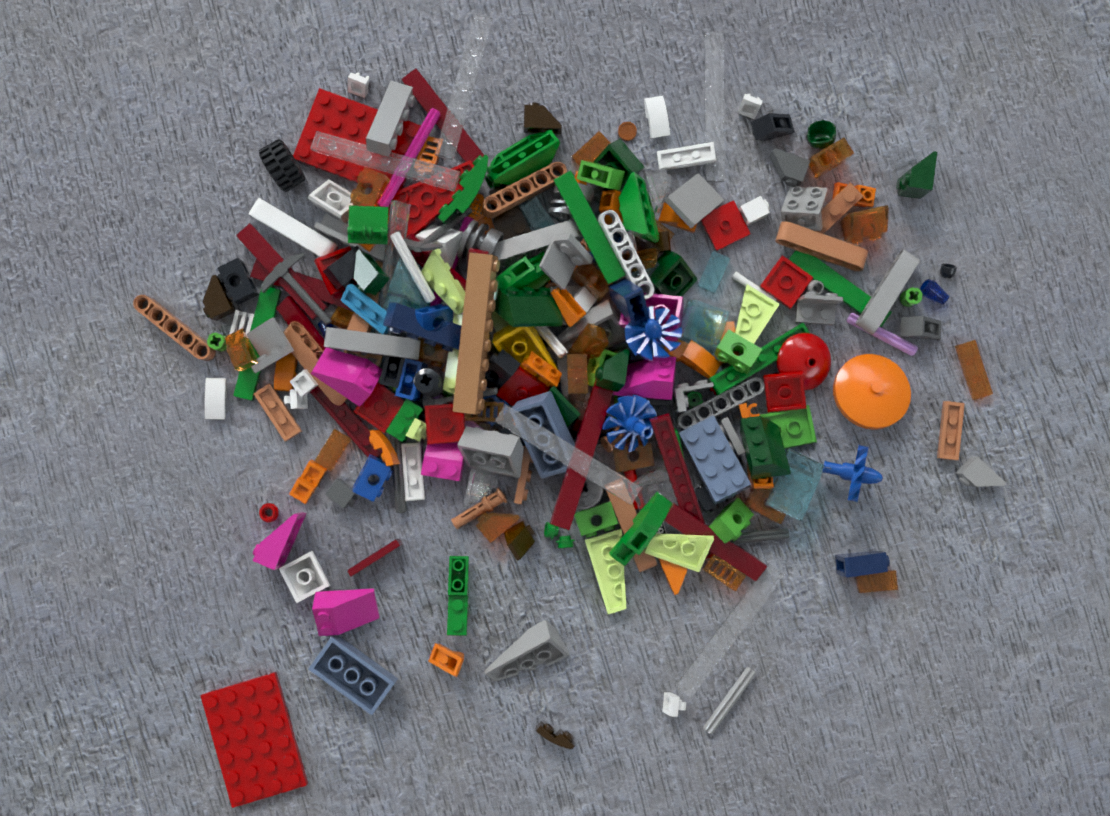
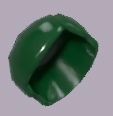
(821, 134)

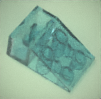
(404, 289)
(795, 491)

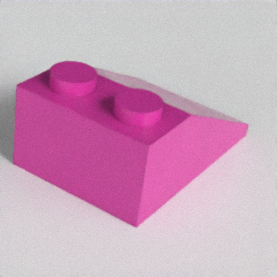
(659, 301)
(347, 374)
(650, 379)
(443, 461)
(276, 547)
(343, 610)

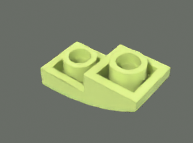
(417, 430)

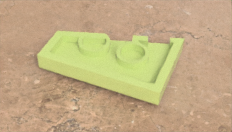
(442, 282)
(754, 314)
(681, 549)

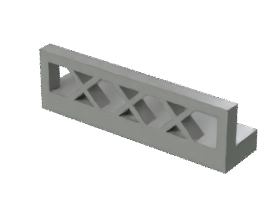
(338, 231)

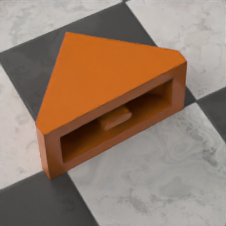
(674, 573)

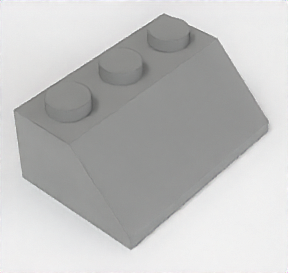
(491, 451)

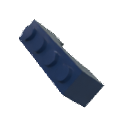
(403, 319)

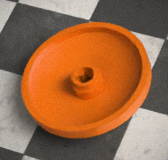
(871, 391)

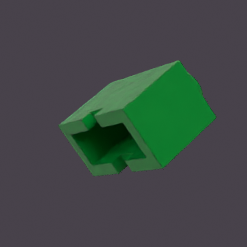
(404, 419)

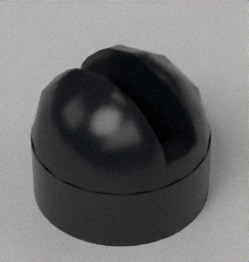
(947, 270)

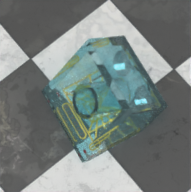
(703, 323)

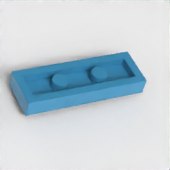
(365, 308)

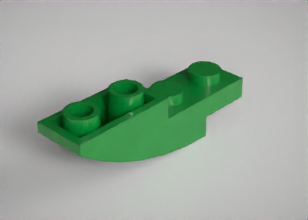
(472, 183)
(520, 273)
(643, 530)
(458, 595)

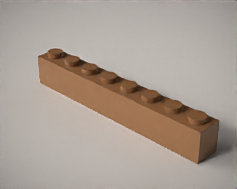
(475, 333)

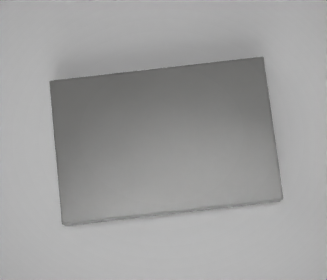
(694, 200)

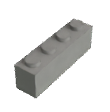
(390, 119)

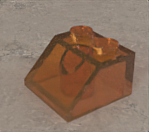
(865, 224)

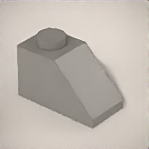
(978, 474)

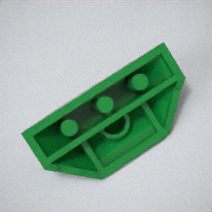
(524, 158)
(638, 209)

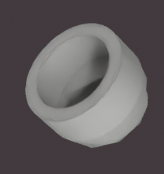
(820, 287)

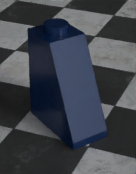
(629, 300)
(861, 563)

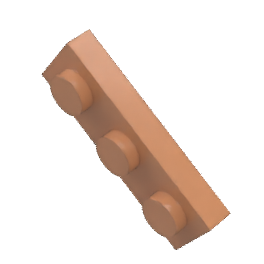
(839, 206)
(277, 412)
(950, 430)
(521, 492)

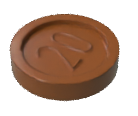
(627, 131)

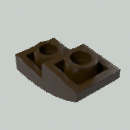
(662, 245)
(561, 738)

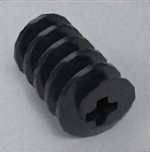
(422, 379)

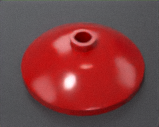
(797, 352)

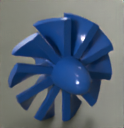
(649, 335)
(633, 418)
(856, 473)

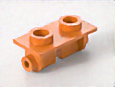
(547, 373)

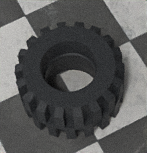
(281, 165)

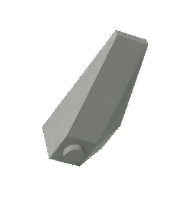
(600, 315)
(536, 646)

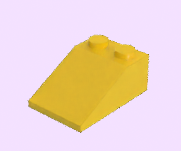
(520, 342)

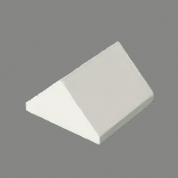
(332, 200)
(449, 241)
(304, 576)

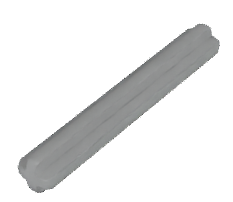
(729, 700)

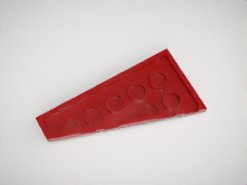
(427, 200)

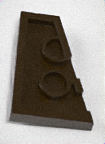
(512, 221)

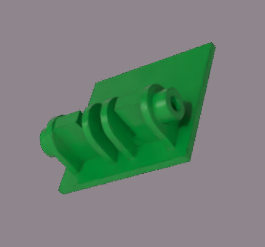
(368, 225)

